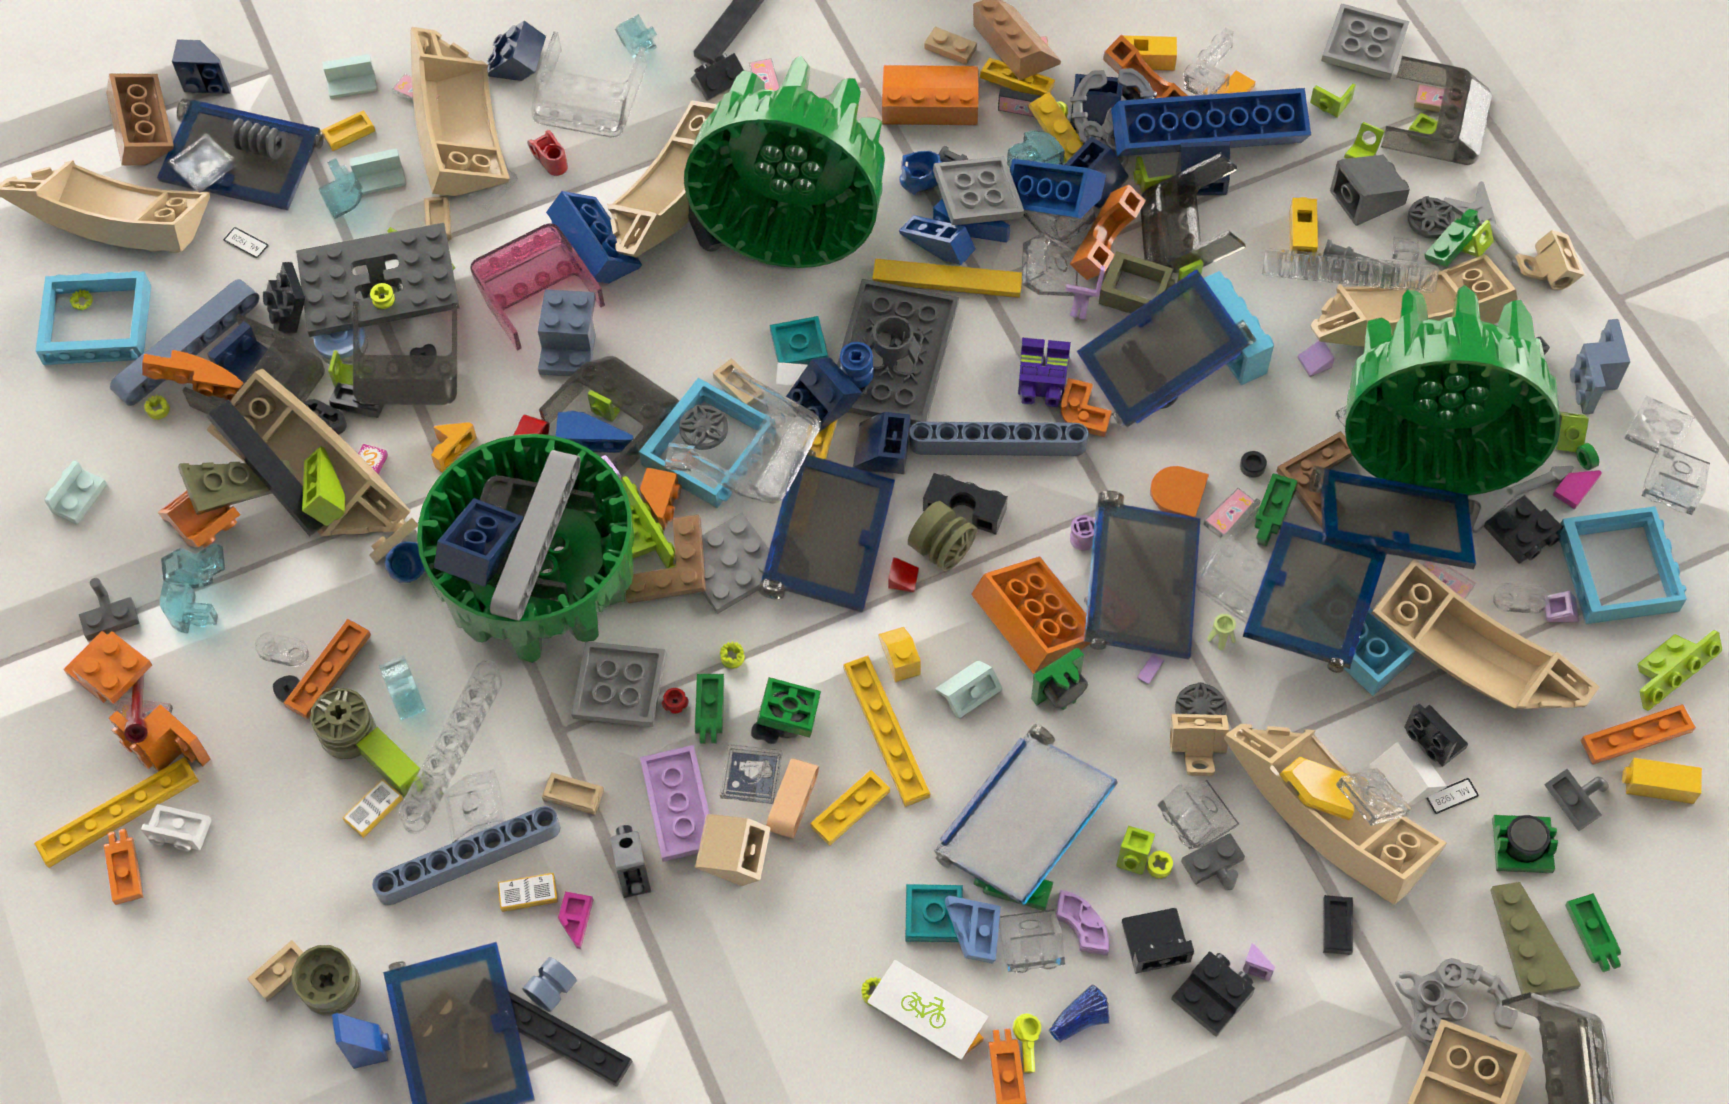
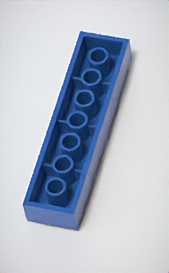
(1238, 117)

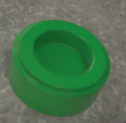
(1587, 456)

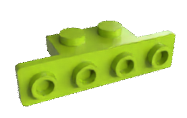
(647, 533)
(1674, 664)

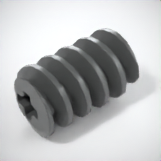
(257, 139)

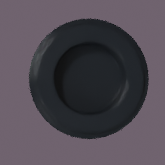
(1253, 464)

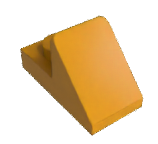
(454, 441)

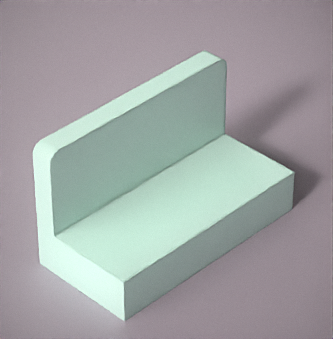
(350, 76)
(378, 171)
(970, 688)

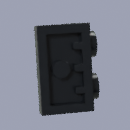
(1434, 734)
(1156, 940)

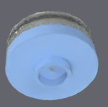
(342, 342)

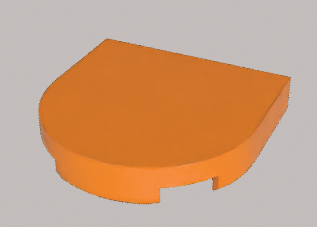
(1178, 490)

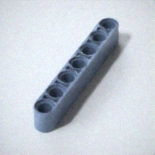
(188, 337)
(1009, 432)
(453, 852)

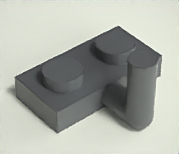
(109, 615)
(1575, 799)
(1214, 860)

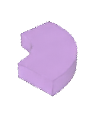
(1084, 921)

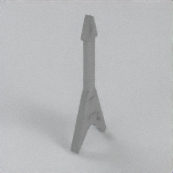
(1485, 213)
(1495, 501)

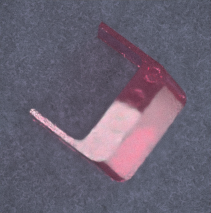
(527, 268)

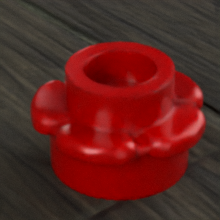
(674, 694)

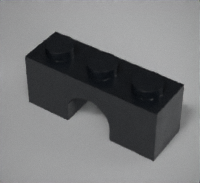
(987, 505)

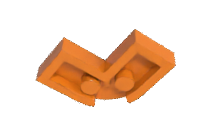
(1076, 408)

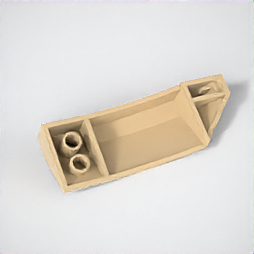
(459, 128)
(657, 201)
(108, 208)
(1347, 314)
(296, 433)
(1478, 647)
(1379, 856)
(1470, 1069)

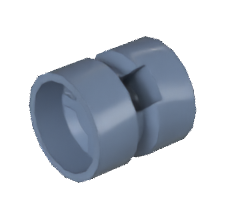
(547, 987)

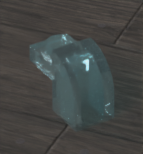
(636, 35)
(1037, 147)
(344, 192)
(193, 568)
(180, 609)
(402, 687)

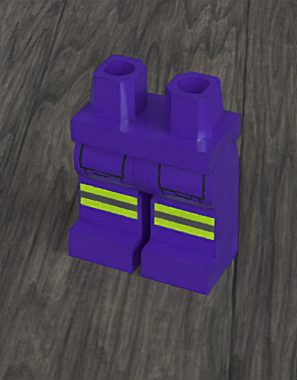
(1043, 380)

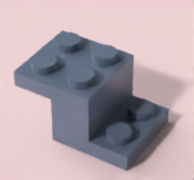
(566, 331)
(1600, 366)

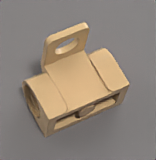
(1554, 261)
(1198, 739)

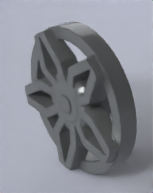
(1430, 216)
(703, 427)
(1200, 704)

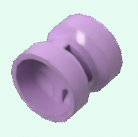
(1082, 532)

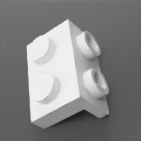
(177, 827)

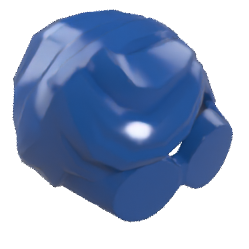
(919, 171)

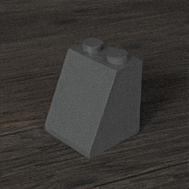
(1368, 187)

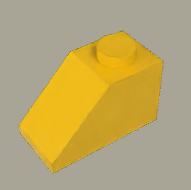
(900, 654)

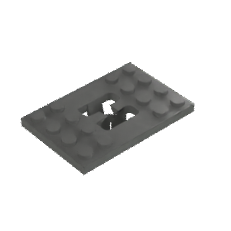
(332, 287)
(902, 314)

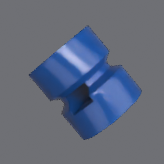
(857, 363)

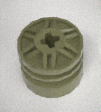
(942, 536)
(337, 734)
(321, 965)

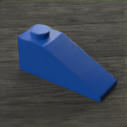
(991, 230)
(939, 238)
(591, 432)
(360, 1040)

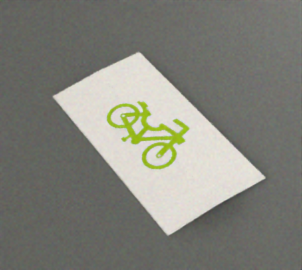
(927, 1009)

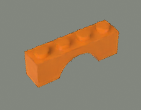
(1124, 55)
(1116, 213)

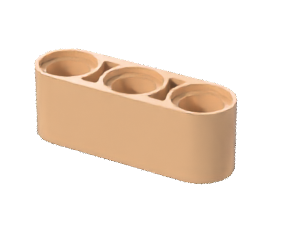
(792, 798)

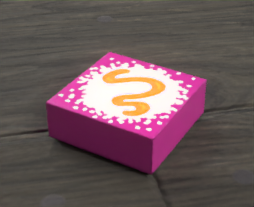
(373, 456)

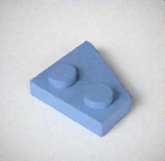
(975, 927)

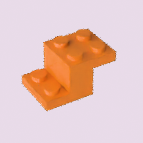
(200, 528)
(108, 667)
(164, 740)

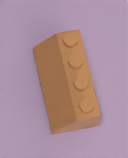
(1013, 38)
(138, 117)

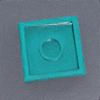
(798, 341)
(927, 914)

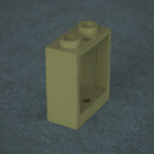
(1125, 301)

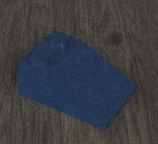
(477, 542)

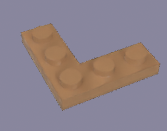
(1324, 454)
(683, 579)

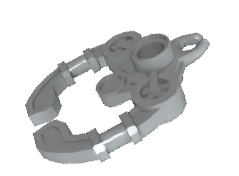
(1096, 80)
(1447, 1004)

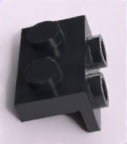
(718, 76)

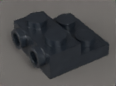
(284, 299)
(1524, 529)
(1214, 992)

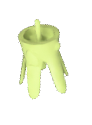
(1223, 626)

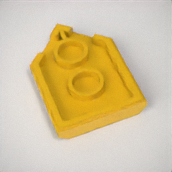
(1318, 787)

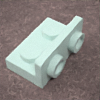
(74, 493)

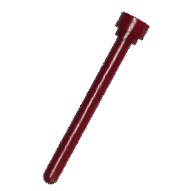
(136, 728)

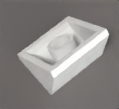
(1409, 771)

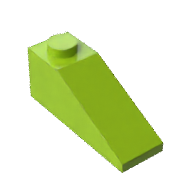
(321, 489)

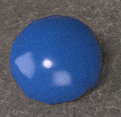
(404, 562)

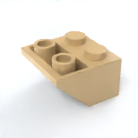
(733, 848)

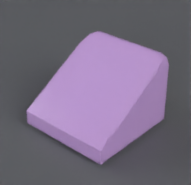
(1316, 358)
(1562, 608)
(1258, 964)

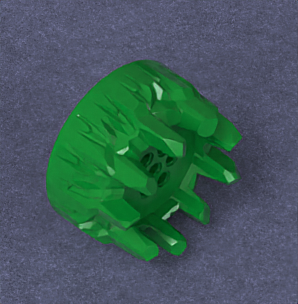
(787, 171)
(1452, 398)
(594, 555)

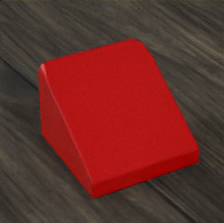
(902, 575)

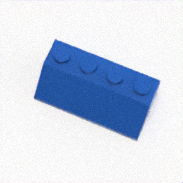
(1056, 187)
(591, 235)

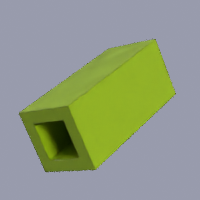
(389, 760)

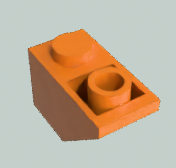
(659, 492)

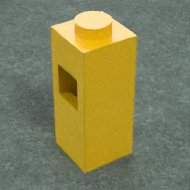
(1156, 51)
(1303, 225)
(1663, 780)

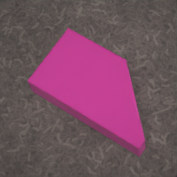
(1576, 486)
(575, 915)

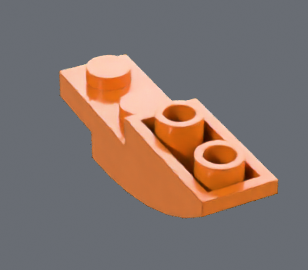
(187, 368)

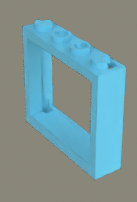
(93, 350)
(669, 429)
(1582, 578)

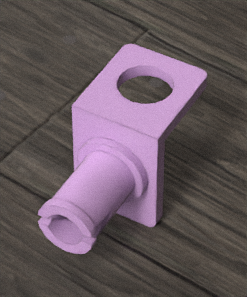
(1083, 294)

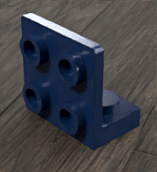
(238, 352)

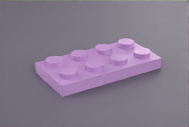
(676, 800)

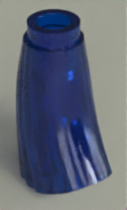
(1085, 1011)

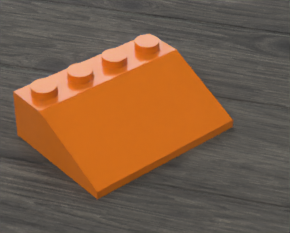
(930, 95)
(1032, 612)

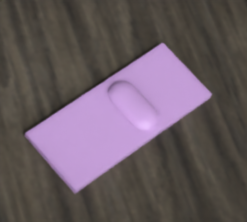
(1150, 669)

